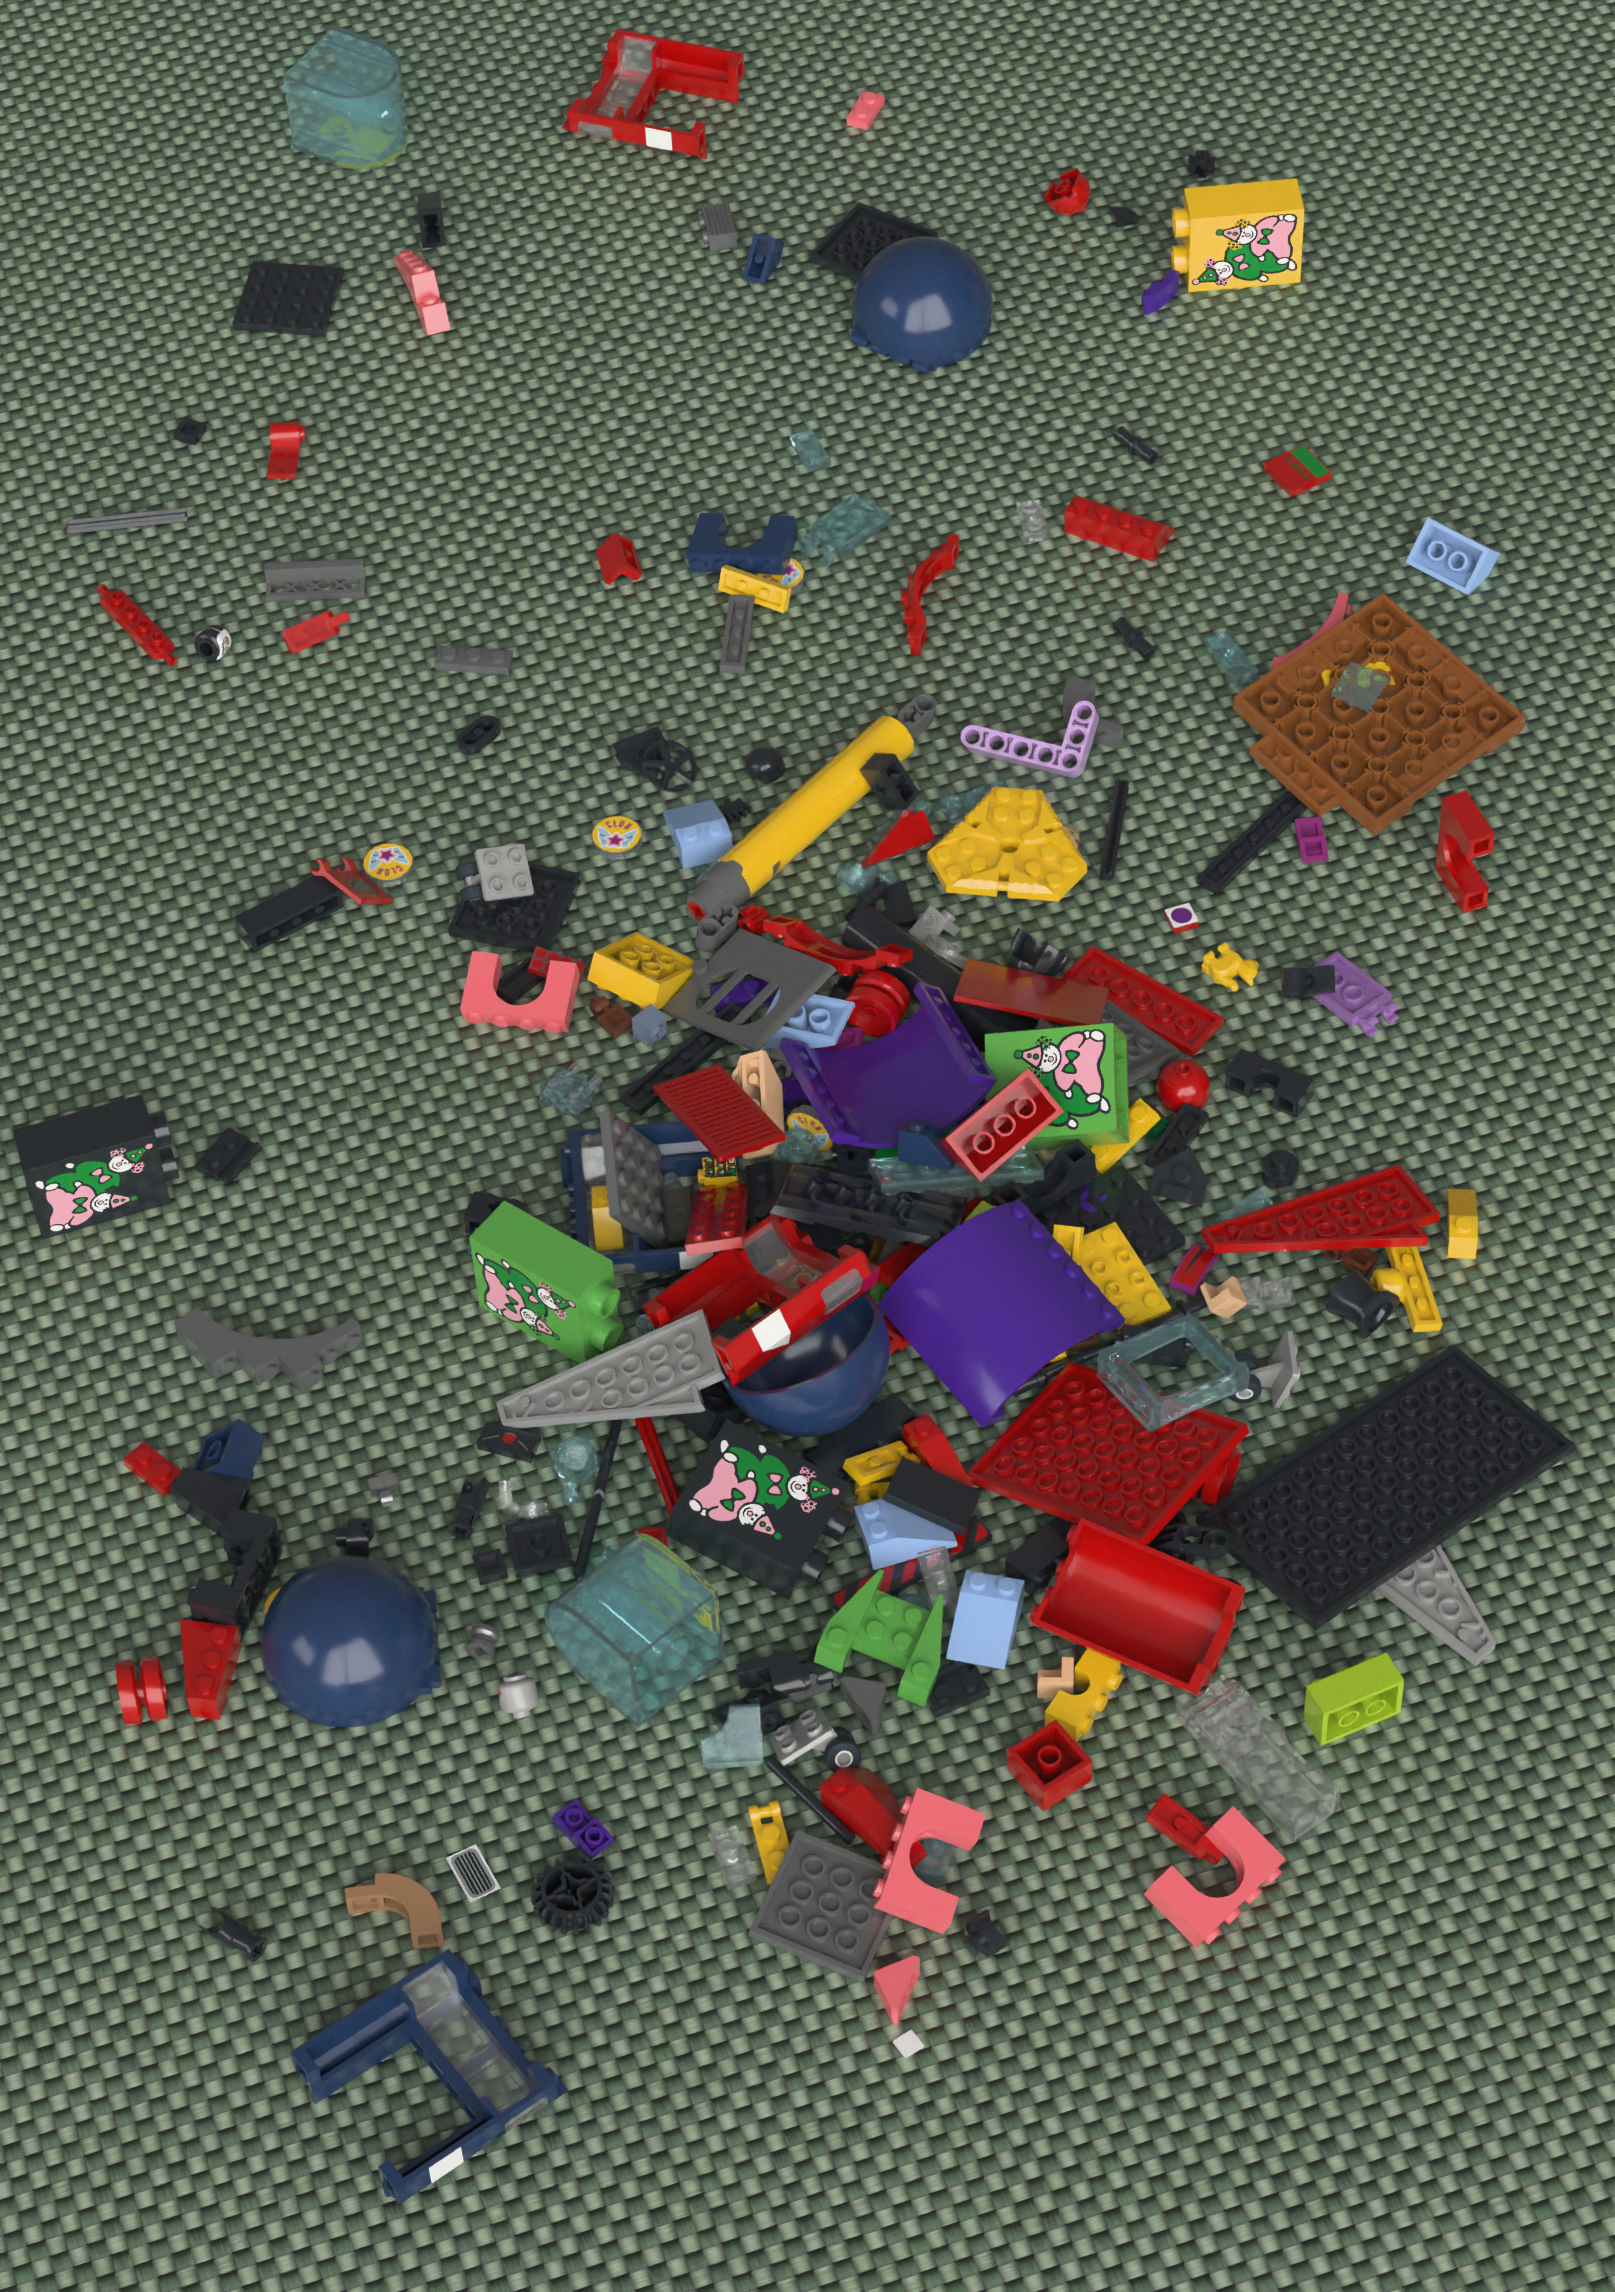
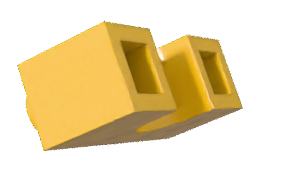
(1076, 1712)

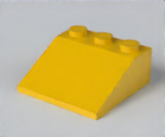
(640, 970)

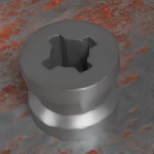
(482, 1642)

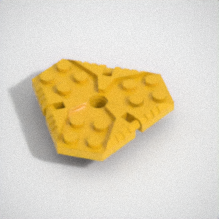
(1010, 839)

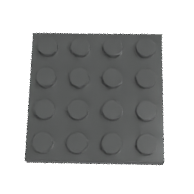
(1144, 1047)
(633, 1180)
(824, 1907)

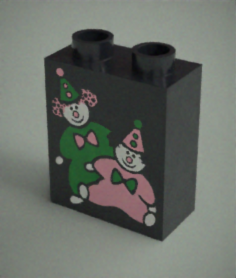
(96, 1165)
(761, 1511)

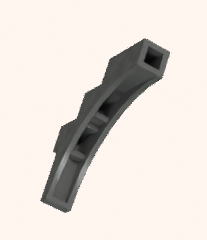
(263, 1358)

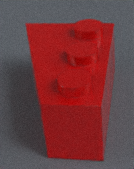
(209, 1665)

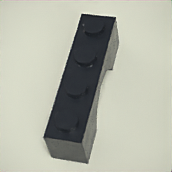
(1068, 1171)

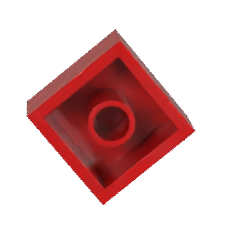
(1049, 1765)

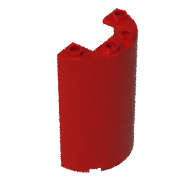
(1140, 1607)

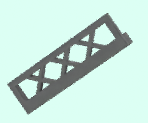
(315, 576)

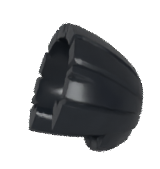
(1035, 956)

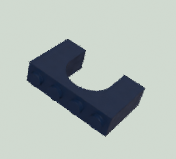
(767, 556)

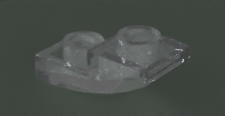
(1267, 1294)

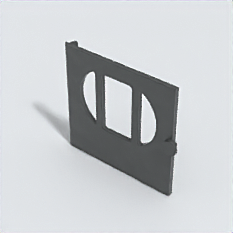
(750, 954)

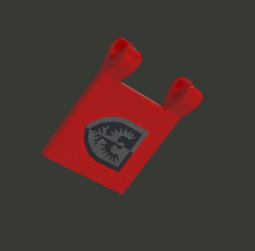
(352, 882)

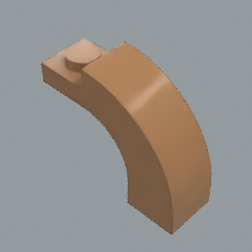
(404, 1897)

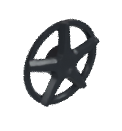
(669, 765)

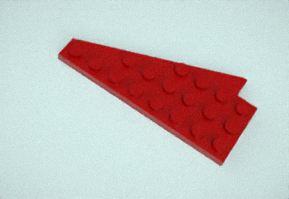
(1359, 1213)

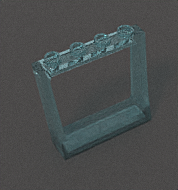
(1142, 1400)

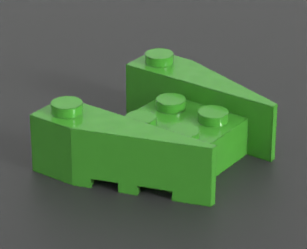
(889, 1632)

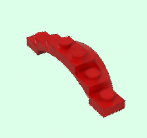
(917, 585)
(843, 959)

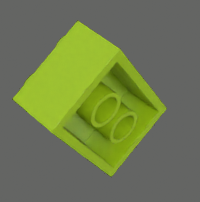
(1353, 1698)

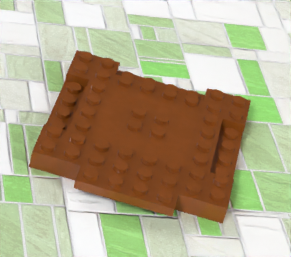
(1381, 758)

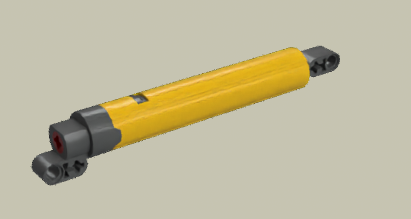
(798, 823)

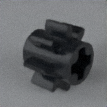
(1201, 164)

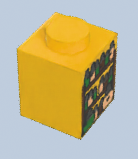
(717, 1173)

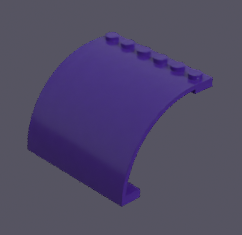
(916, 1072)
(995, 1306)

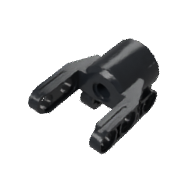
(1172, 1541)

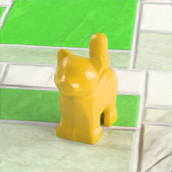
(1228, 966)

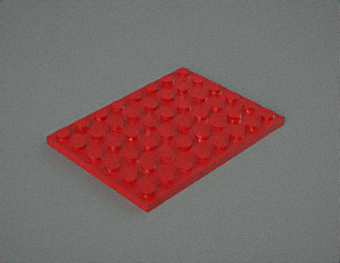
(1092, 1460)

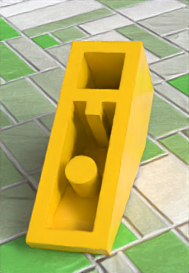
(1462, 1223)

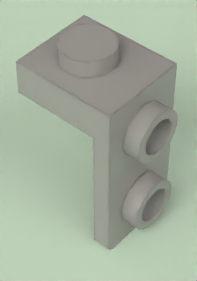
(934, 922)

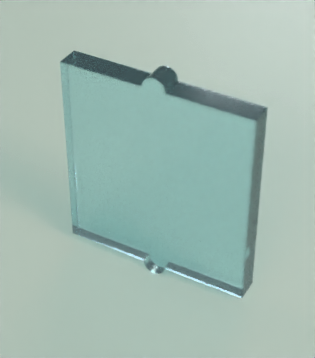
(1359, 686)

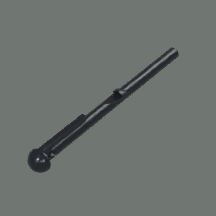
(597, 1498)

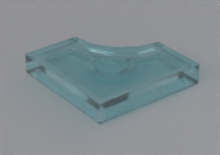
(737, 1741)

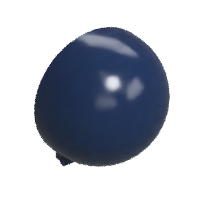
(922, 304)
(822, 1377)
(350, 1642)

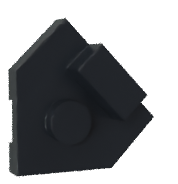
(631, 750)
(1181, 1179)

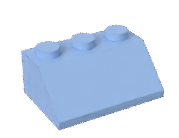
(1451, 556)

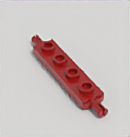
(137, 624)

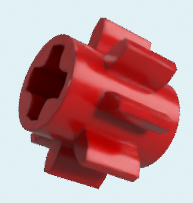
(753, 919)

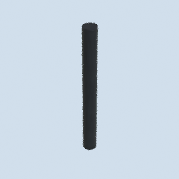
(811, 1801)

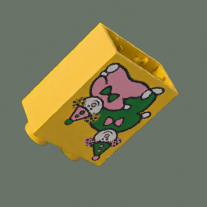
(1239, 235)

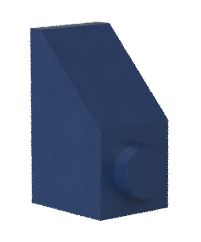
(762, 258)
(920, 1146)

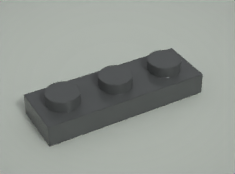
(474, 660)

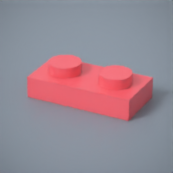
(865, 110)

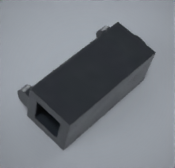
(1172, 1355)

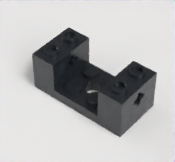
(256, 1547)

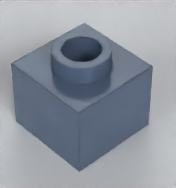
(649, 1025)

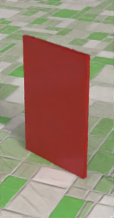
(1031, 994)

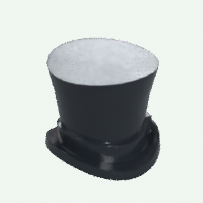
(1362, 1303)

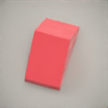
(896, 1984)

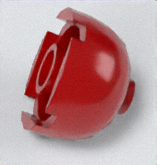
(1069, 194)
(1182, 1083)

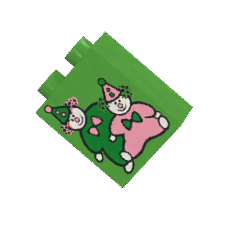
(1081, 1071)
(546, 1283)

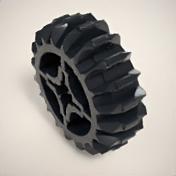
(583, 1882)

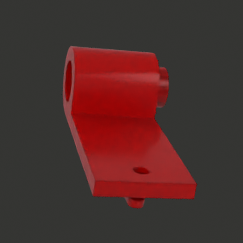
(285, 449)

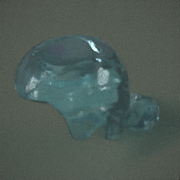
(857, 880)
(799, 1146)
(574, 1462)

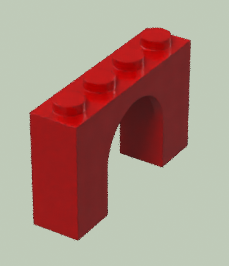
(1463, 837)

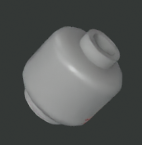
(518, 1695)

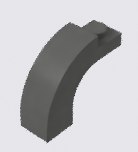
(1107, 732)

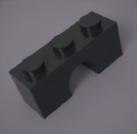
(1251, 1071)

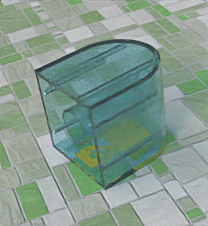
(348, 101)
(638, 1627)

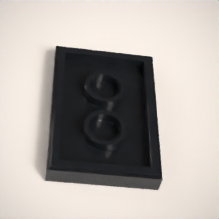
(932, 1496)

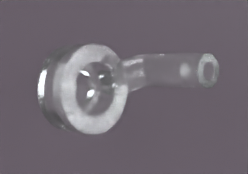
(527, 1509)

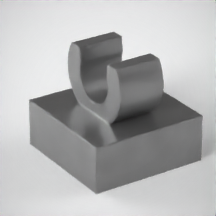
(780, 1061)
(384, 1487)

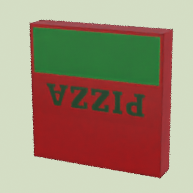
(1297, 470)

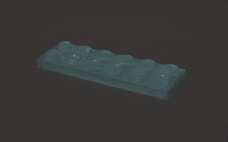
(897, 1176)

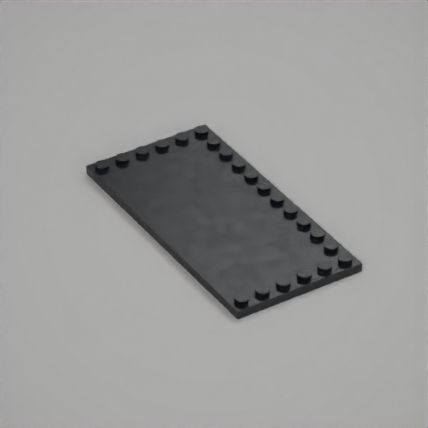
(1385, 1486)

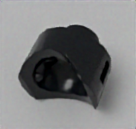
(1279, 1169)
(355, 1537)
(984, 1936)

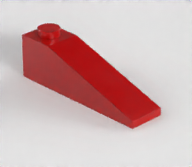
(867, 1809)

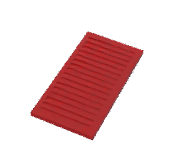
(719, 1113)

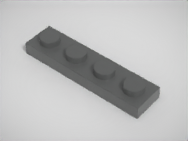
(737, 634)

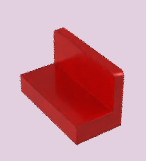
(618, 557)

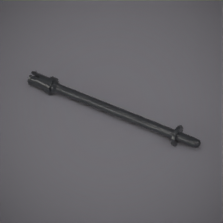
(1039, 1378)

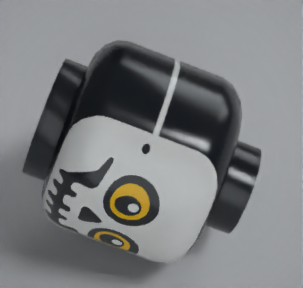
(212, 642)

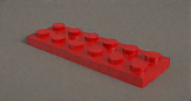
(1148, 1001)
(717, 1218)

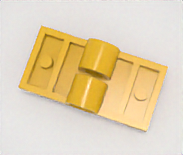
(1121, 1275)

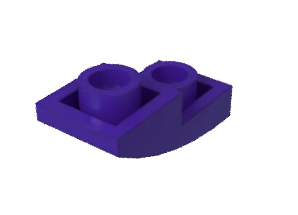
(1160, 293)
(582, 1829)

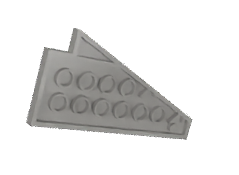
(636, 1380)
(1439, 1602)

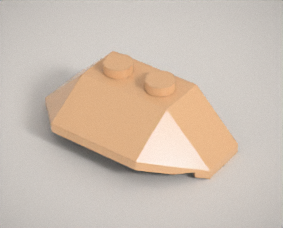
(760, 1081)

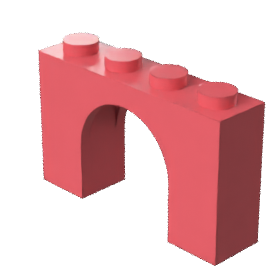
(548, 1012)
(900, 1889)
(1201, 1915)

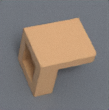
(1224, 1299)
(1052, 1681)

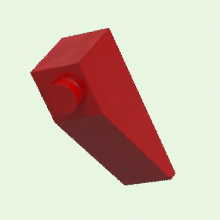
(902, 836)
(933, 1449)

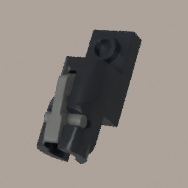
(785, 1676)

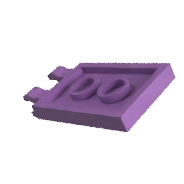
(1357, 996)

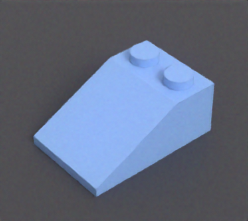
(698, 833)
(815, 1023)
(897, 1535)
(986, 1619)

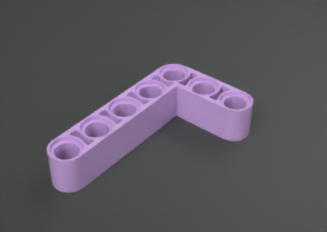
(1036, 748)

